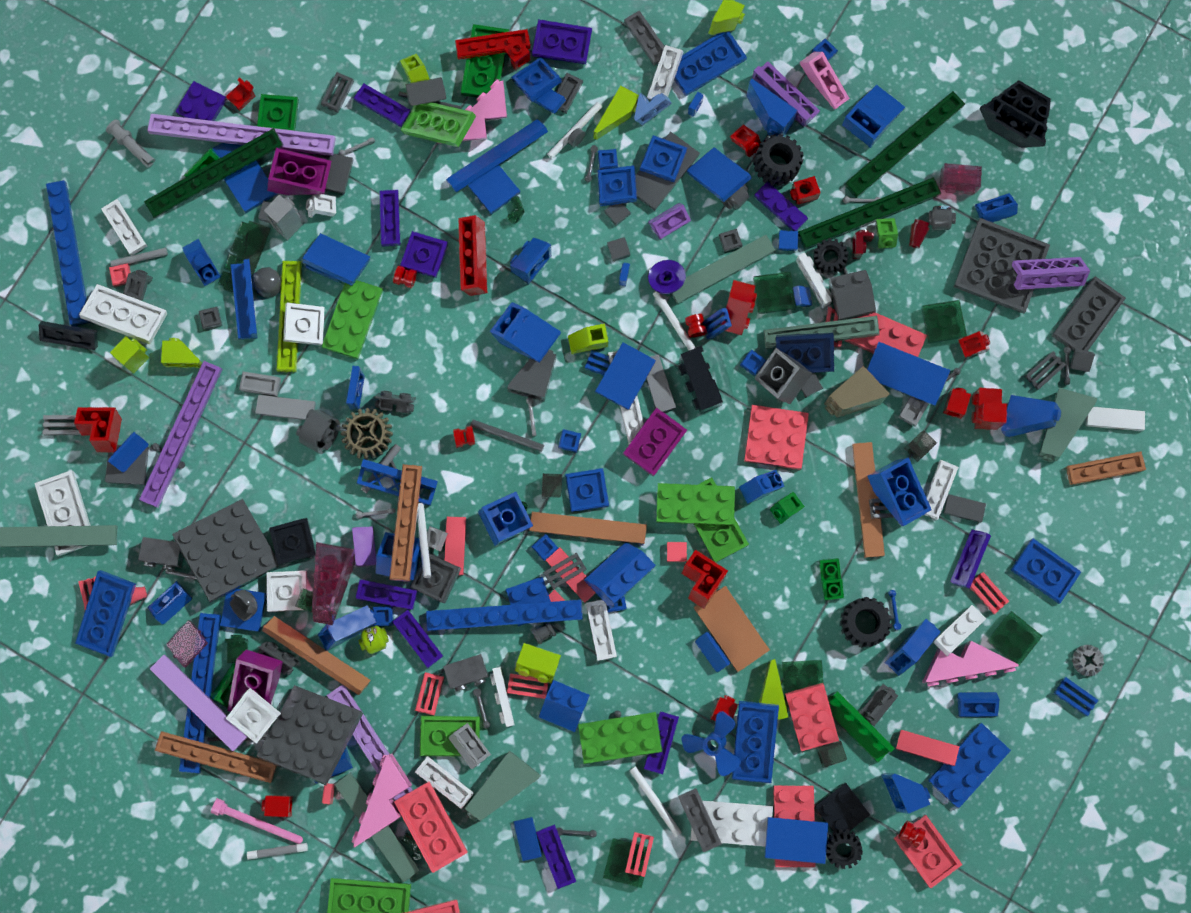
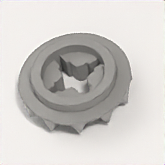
(1079, 660)

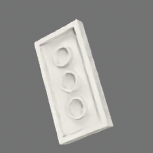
(123, 314)
(62, 505)
(738, 822)

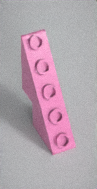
(488, 107)
(973, 660)
(381, 806)

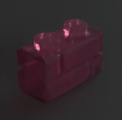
(960, 178)

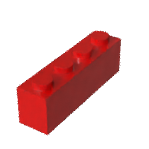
(472, 255)

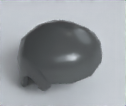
(266, 282)
(244, 604)

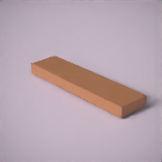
(1105, 468)

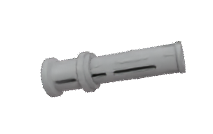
(125, 138)

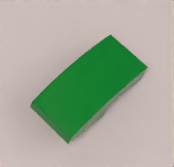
(831, 578)

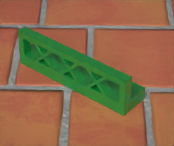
(858, 727)

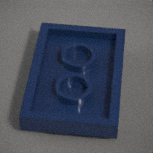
(810, 350)

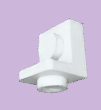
(322, 205)

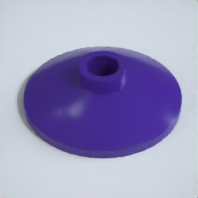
(664, 270)

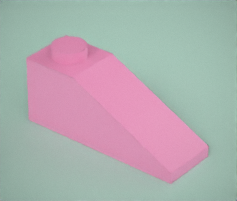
(824, 78)

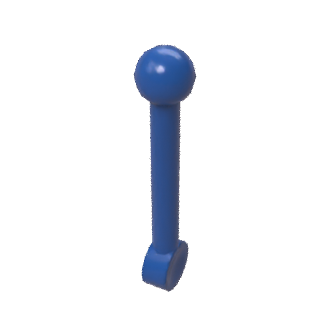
(897, 626)

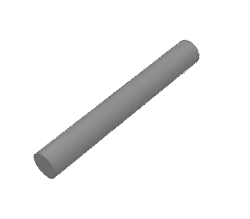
(140, 257)
(386, 461)

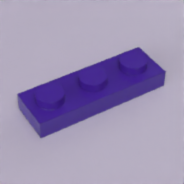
(382, 105)
(781, 207)
(390, 218)
(970, 558)
(386, 594)
(418, 639)
(667, 725)
(556, 856)

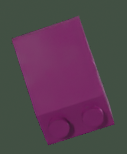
(298, 174)
(254, 672)

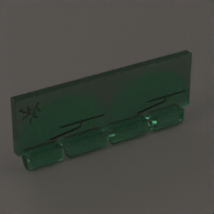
(249, 248)

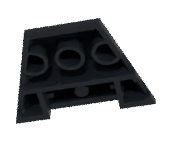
(1018, 115)

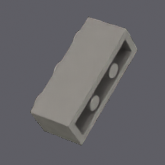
(283, 216)

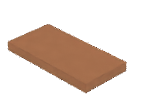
(732, 629)

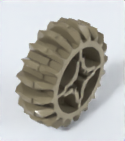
(362, 440)

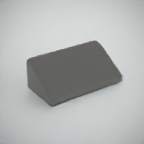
(425, 91)

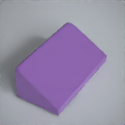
(669, 220)
(364, 546)

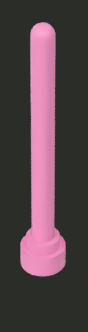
(220, 808)

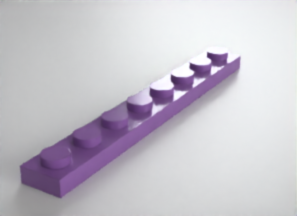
(180, 434)

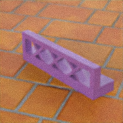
(772, 85)
(1052, 275)

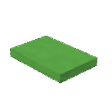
(437, 730)

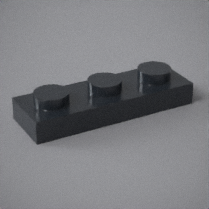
(68, 335)

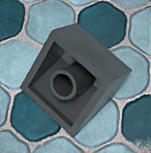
(852, 295)
(783, 376)

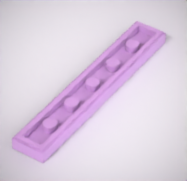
(198, 702)

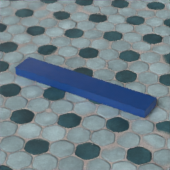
(496, 155)

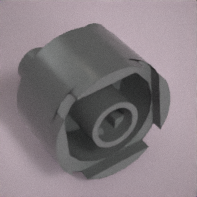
(318, 431)

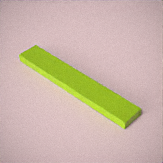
(290, 293)

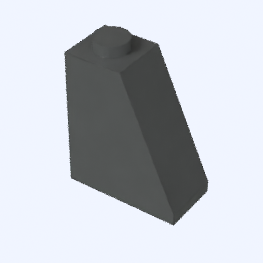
(534, 378)

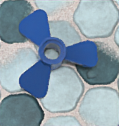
(725, 760)

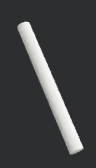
(580, 124)
(674, 321)
(423, 541)
(655, 801)

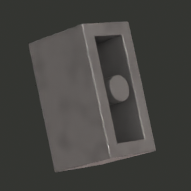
(160, 552)
(466, 672)

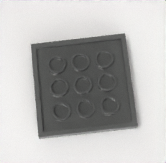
(989, 268)
(226, 550)
(310, 735)

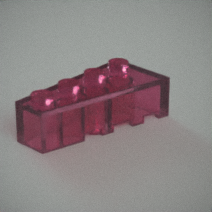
(331, 578)

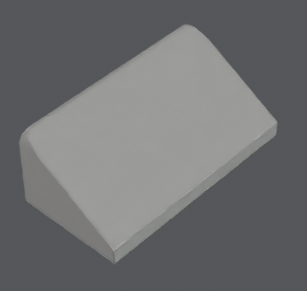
(469, 746)

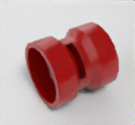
(405, 277)
(696, 326)
(460, 438)
(912, 834)

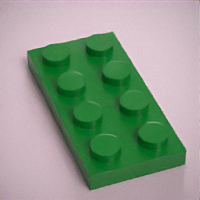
(482, 70)

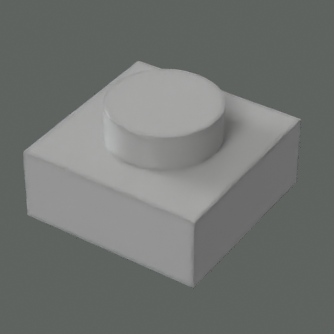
(436, 538)

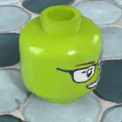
(373, 639)

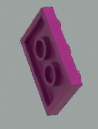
(654, 442)

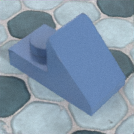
(647, 110)

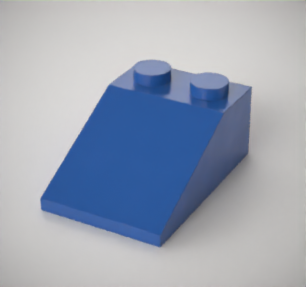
(771, 110)
(900, 491)

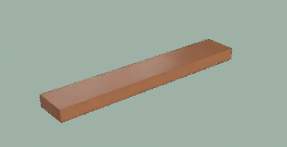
(406, 523)
(588, 528)
(870, 528)
(316, 655)
(215, 757)

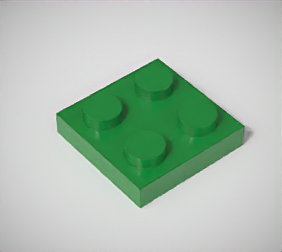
(278, 112)

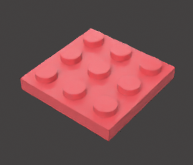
(776, 437)

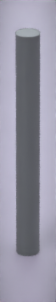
(507, 435)

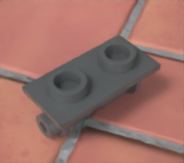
(402, 402)
(271, 650)
(878, 704)

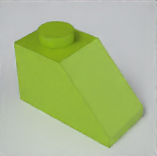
(727, 17)
(414, 69)
(177, 354)

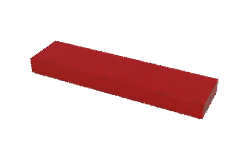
(489, 44)

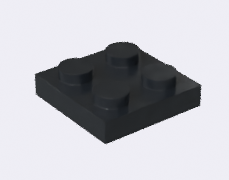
(292, 541)
(842, 809)

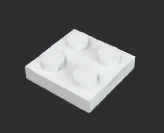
(303, 324)
(284, 590)
(253, 715)

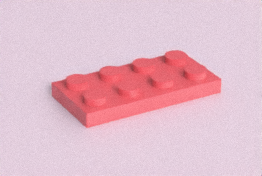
(891, 334)
(796, 804)
(431, 827)

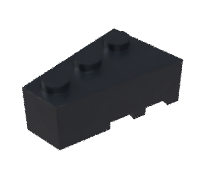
(699, 380)

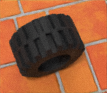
(781, 147)
(882, 622)

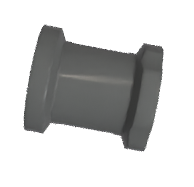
(543, 632)

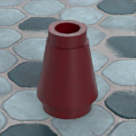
(918, 232)

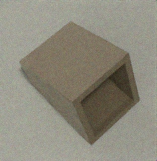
(856, 394)

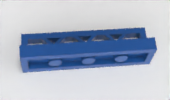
(244, 300)
(394, 474)

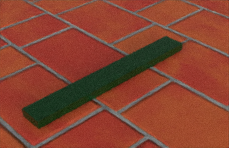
(904, 144)
(213, 173)
(869, 213)

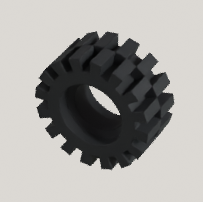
(830, 246)
(847, 859)

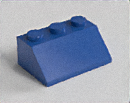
(619, 574)
(905, 793)

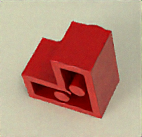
(739, 304)
(989, 409)
(101, 425)
(706, 575)

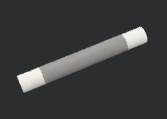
(277, 851)

